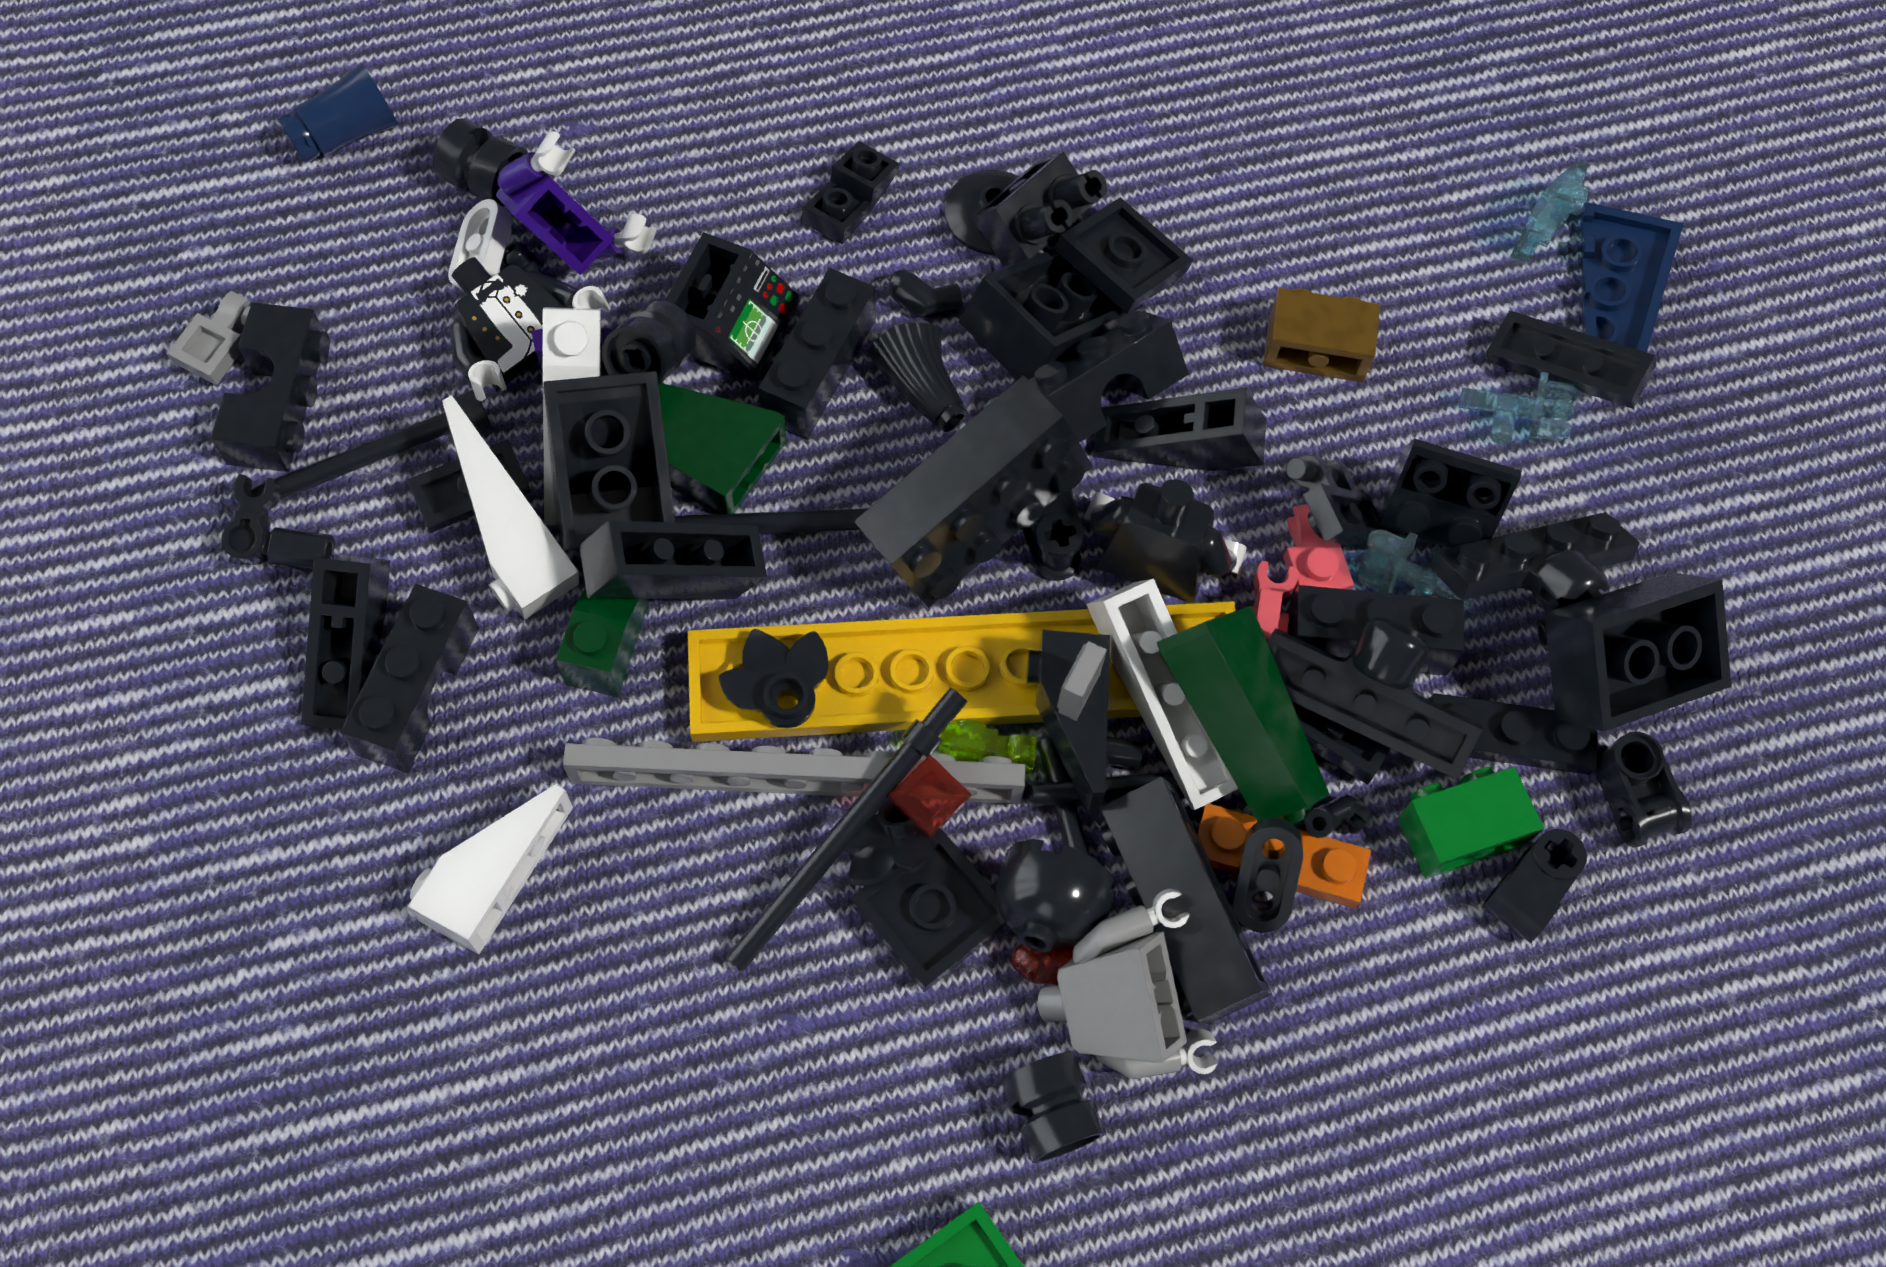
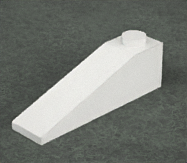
(569, 352)
(520, 549)
(1136, 621)

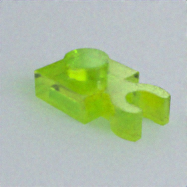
(971, 740)

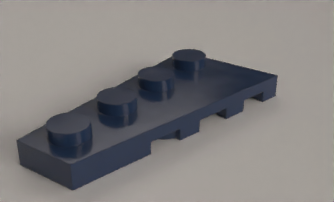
(1624, 272)

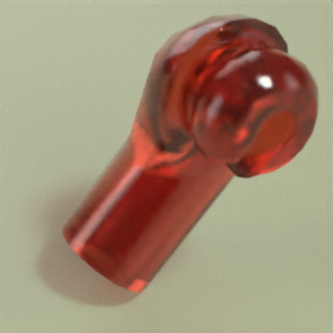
(1040, 966)

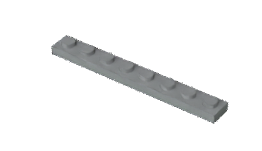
(770, 770)

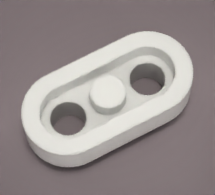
(482, 236)

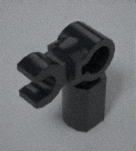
(249, 535)

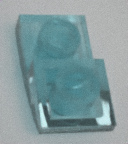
(1551, 211)

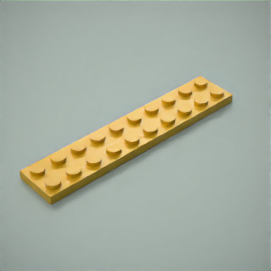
(899, 669)

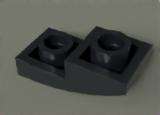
(851, 193)

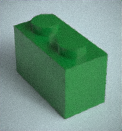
(1469, 820)

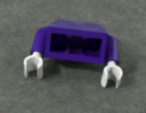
(557, 216)

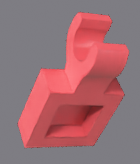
(1316, 560)
(1269, 599)

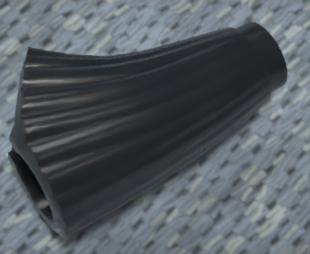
(914, 365)

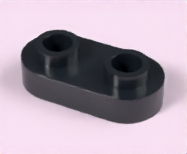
(1268, 871)

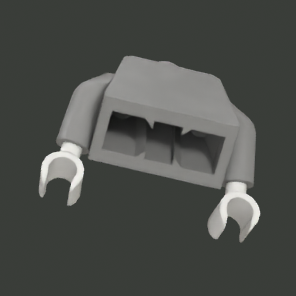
(1125, 998)

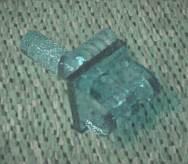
(1548, 410)
(1389, 564)

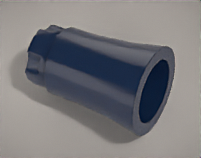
(338, 116)

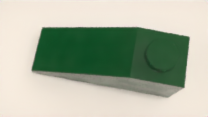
(600, 642)

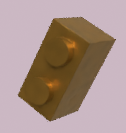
(1321, 334)

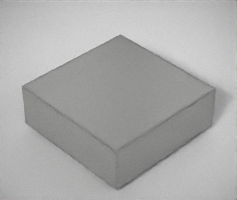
(1081, 680)

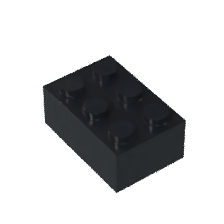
(1638, 650)

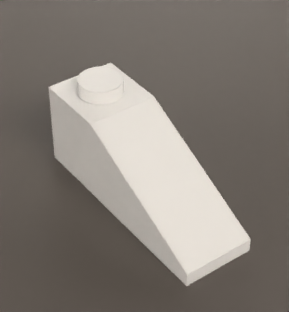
(484, 874)

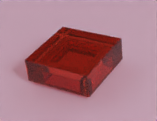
(930, 796)

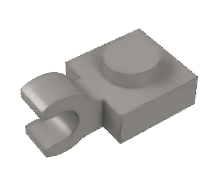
(211, 345)

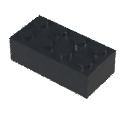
(976, 491)

